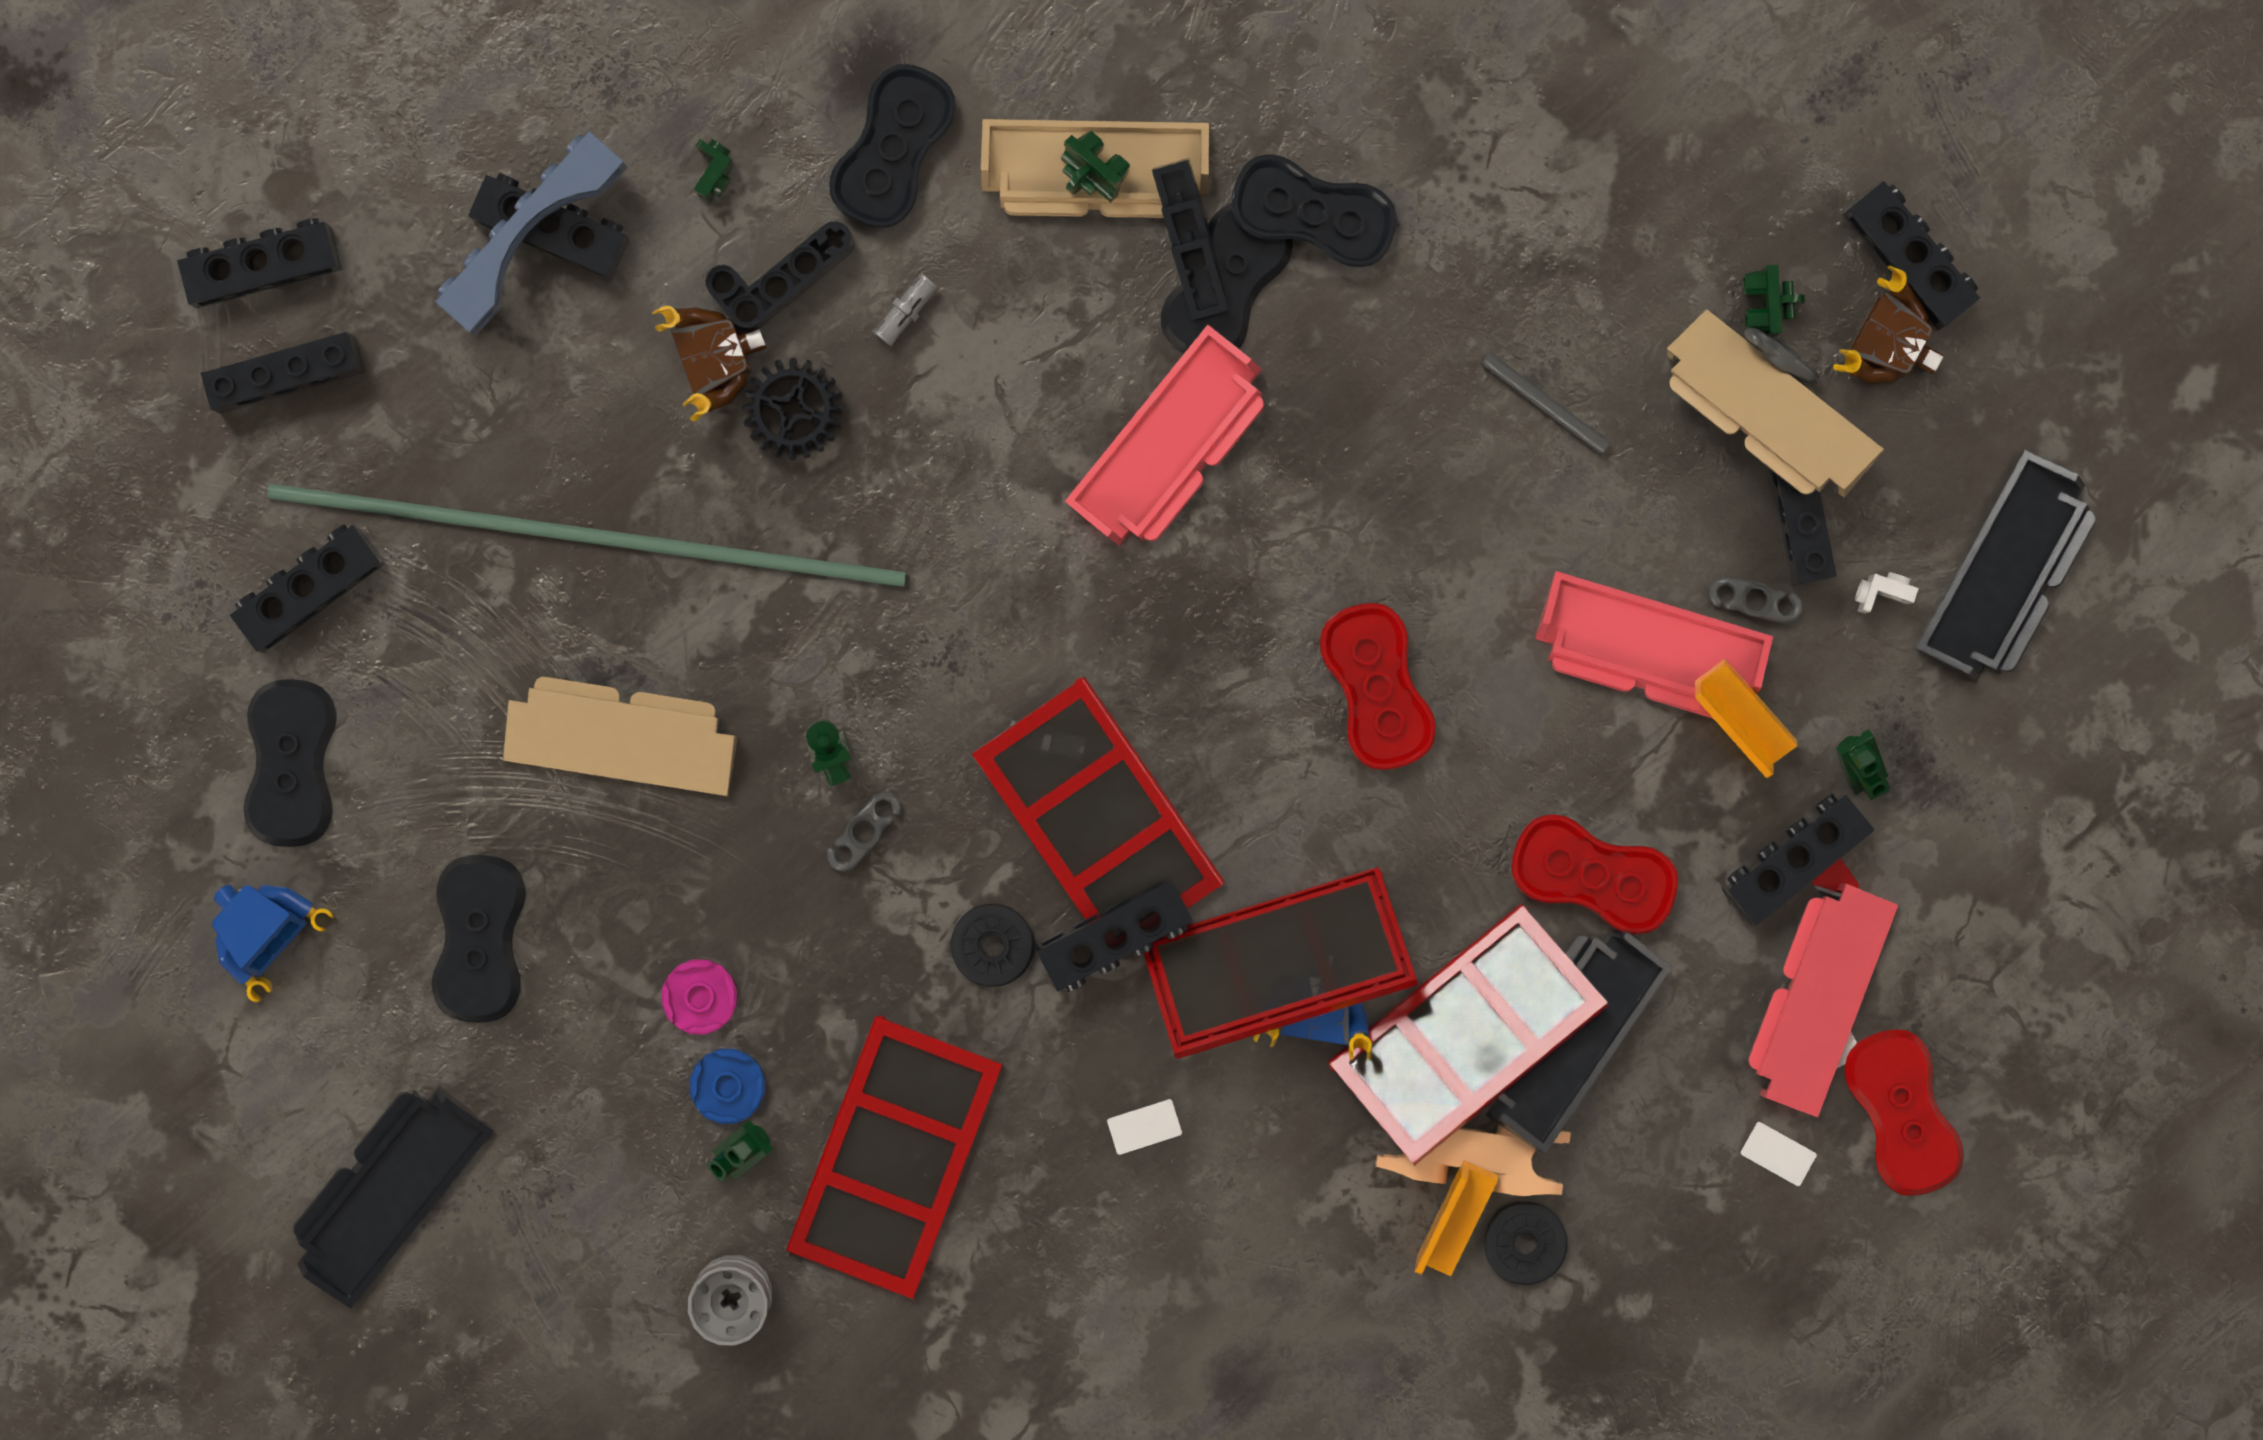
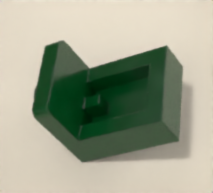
(715, 177)

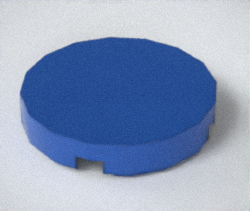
(727, 1086)

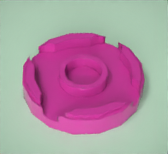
(699, 996)

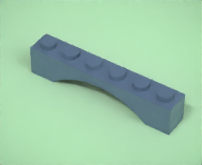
(582, 174)

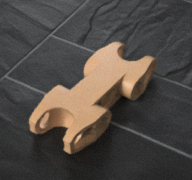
(1494, 1151)

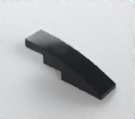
(1190, 239)

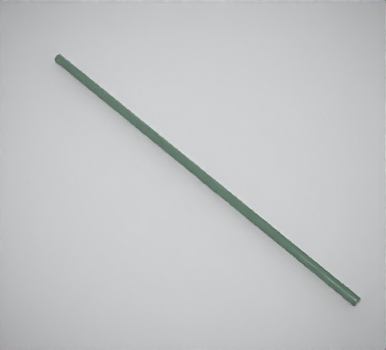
(586, 535)

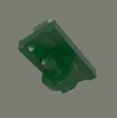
(1089, 171)
(1767, 284)
(828, 751)
(1863, 765)
(739, 1152)

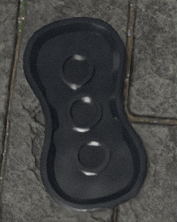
(881, 171)
(1285, 202)
(1245, 268)
(290, 733)
(477, 967)

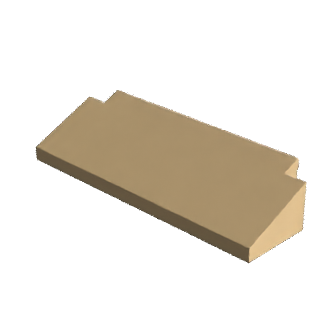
(1026, 164)
(1783, 419)
(644, 741)

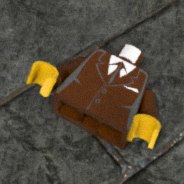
(1892, 336)
(711, 354)

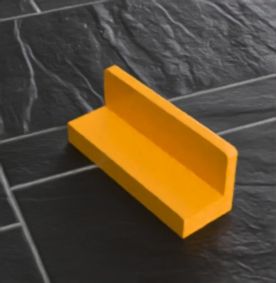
(1744, 716)
(1456, 1219)

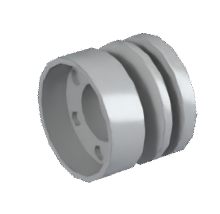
(724, 1320)

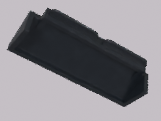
(2003, 580)
(1549, 1093)
(381, 1200)

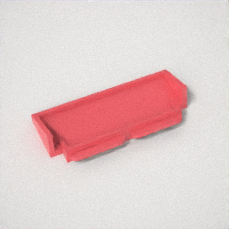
(1168, 442)
(1643, 642)
(1829, 977)

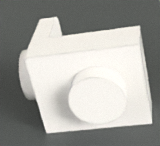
(1892, 587)

